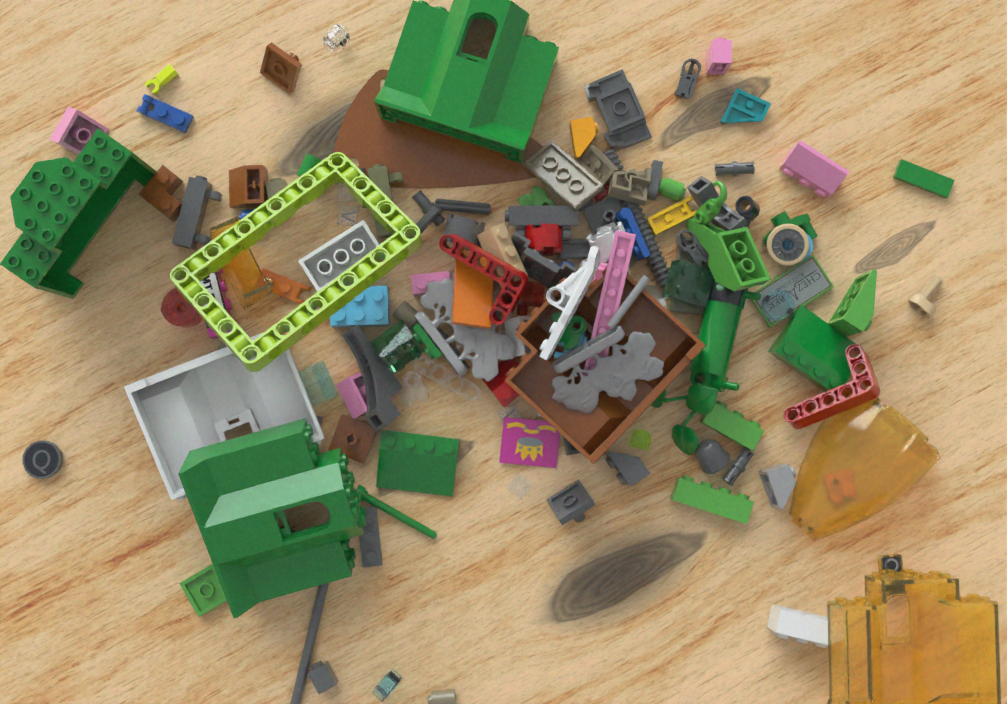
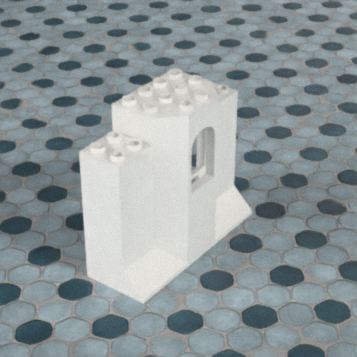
(196, 400)

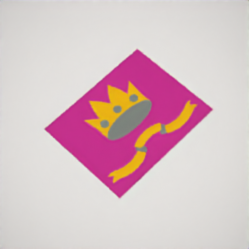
(529, 442)

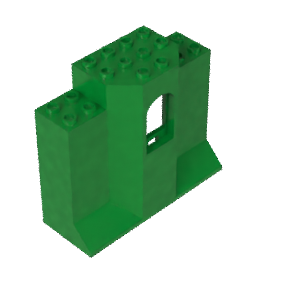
(473, 101)
(64, 207)
(242, 490)

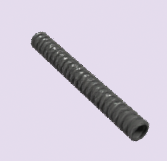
(655, 259)

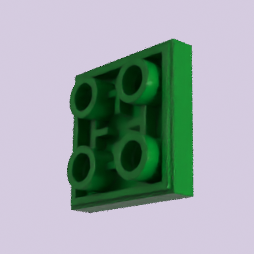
(431, 350)

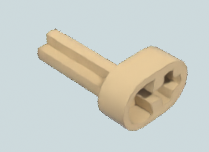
(920, 302)

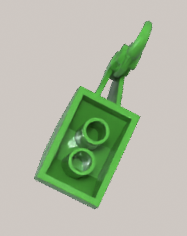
(731, 253)

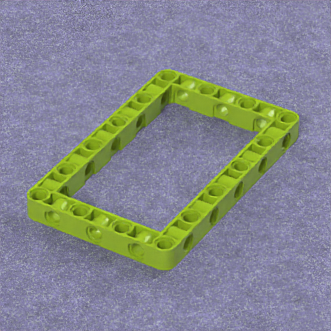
(329, 298)

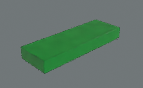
(923, 178)

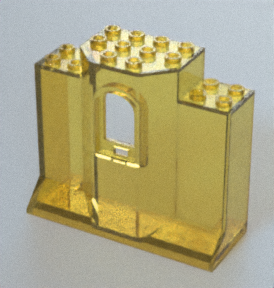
(943, 661)

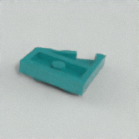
(745, 108)

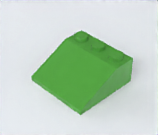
(857, 306)

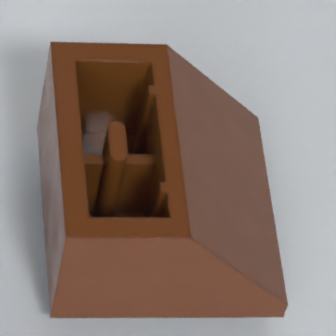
(248, 186)

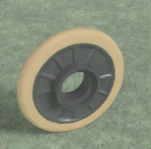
(798, 251)

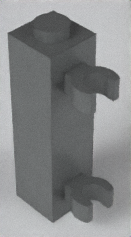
(192, 213)
(537, 215)

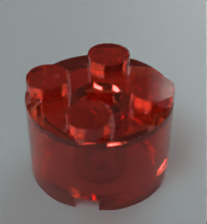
(174, 314)

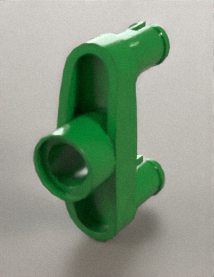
(802, 221)

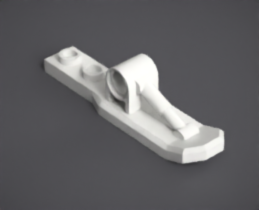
(572, 292)

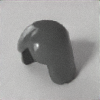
(711, 456)

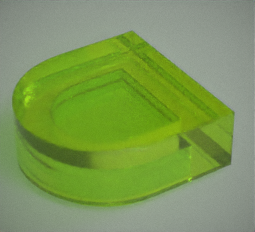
(640, 439)

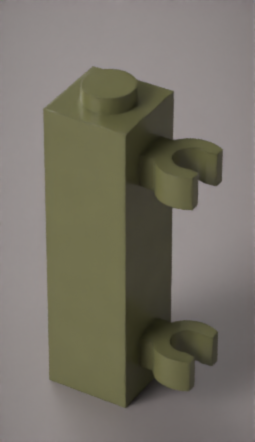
(382, 179)

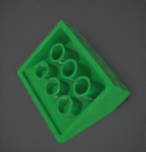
(814, 350)
(417, 463)

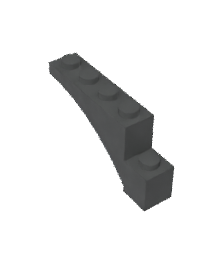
(377, 378)

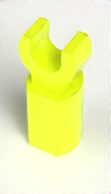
(162, 79)

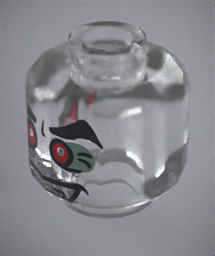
(336, 38)

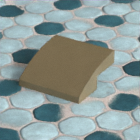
(597, 164)

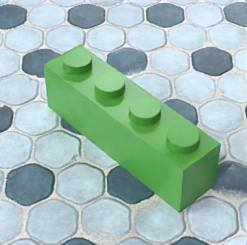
(712, 500)

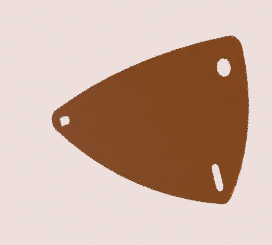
(420, 154)

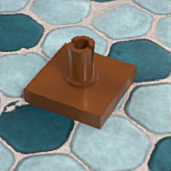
(281, 67)
(353, 438)

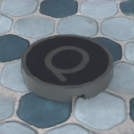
(42, 459)

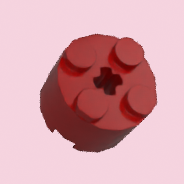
(545, 238)

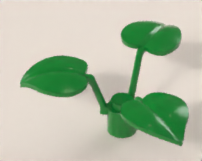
(700, 400)

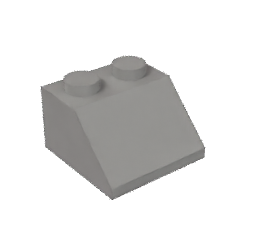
(778, 483)

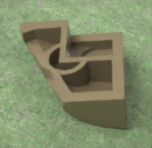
(630, 185)

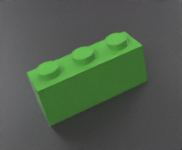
(733, 426)

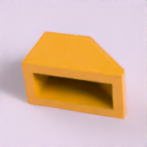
(582, 134)

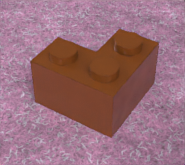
(160, 191)

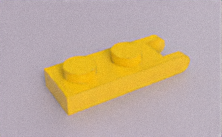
(671, 216)

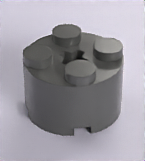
(464, 227)

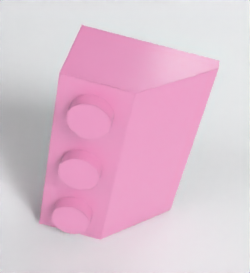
(813, 170)

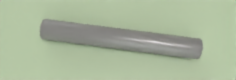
(628, 301)

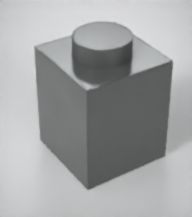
(322, 676)

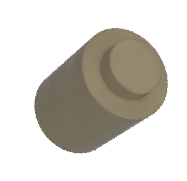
(406, 313)
(442, 697)

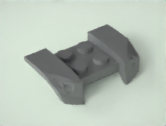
(619, 109)
(538, 267)

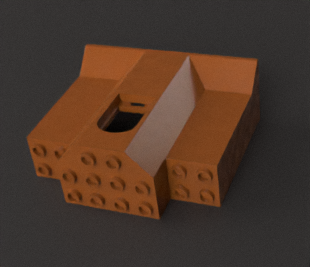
(599, 430)

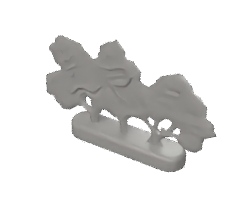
(484, 342)
(612, 373)

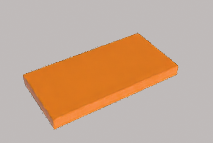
(471, 295)

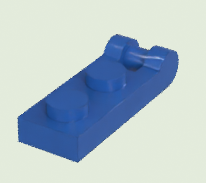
(165, 114)
(640, 248)

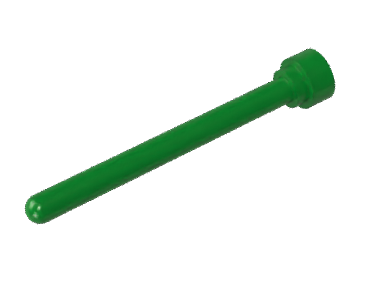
(395, 513)

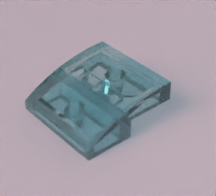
(318, 383)

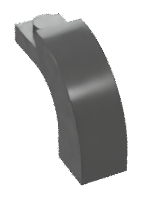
(727, 219)

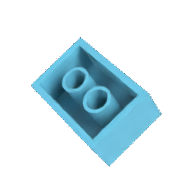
(366, 310)

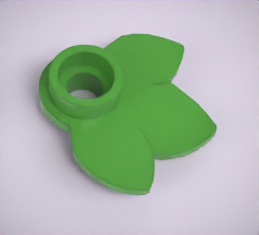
(537, 198)

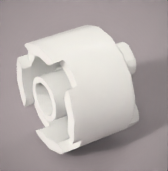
(604, 239)

